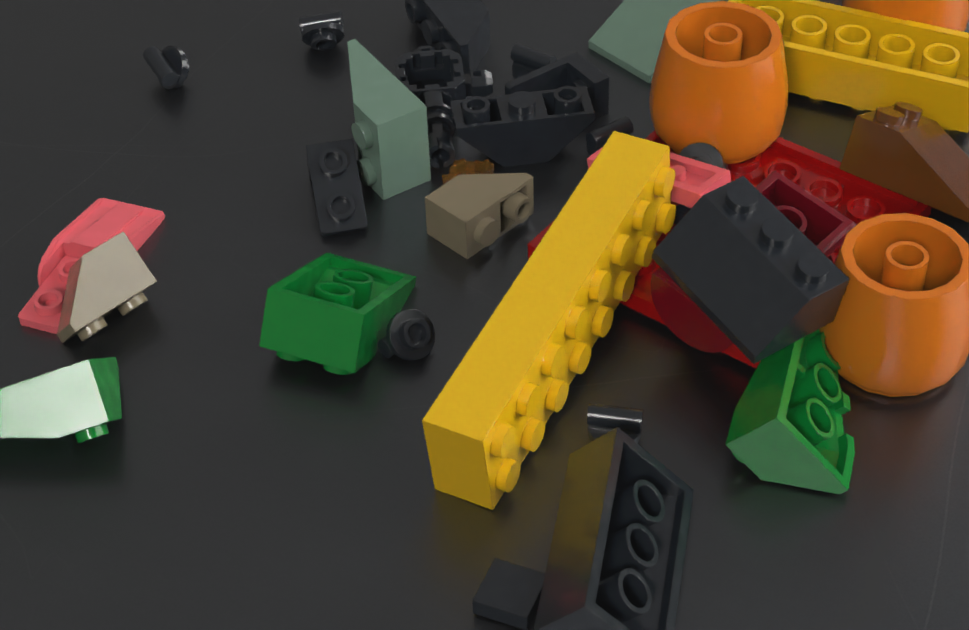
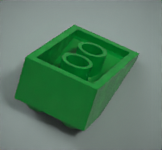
(333, 312)

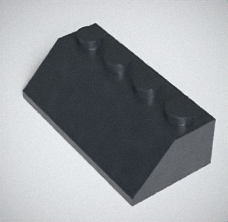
(616, 541)

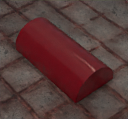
(813, 217)

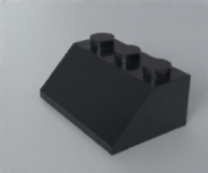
(751, 270)

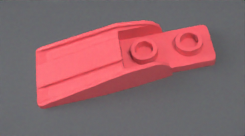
(89, 230)

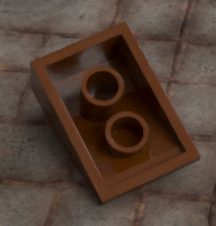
(909, 157)

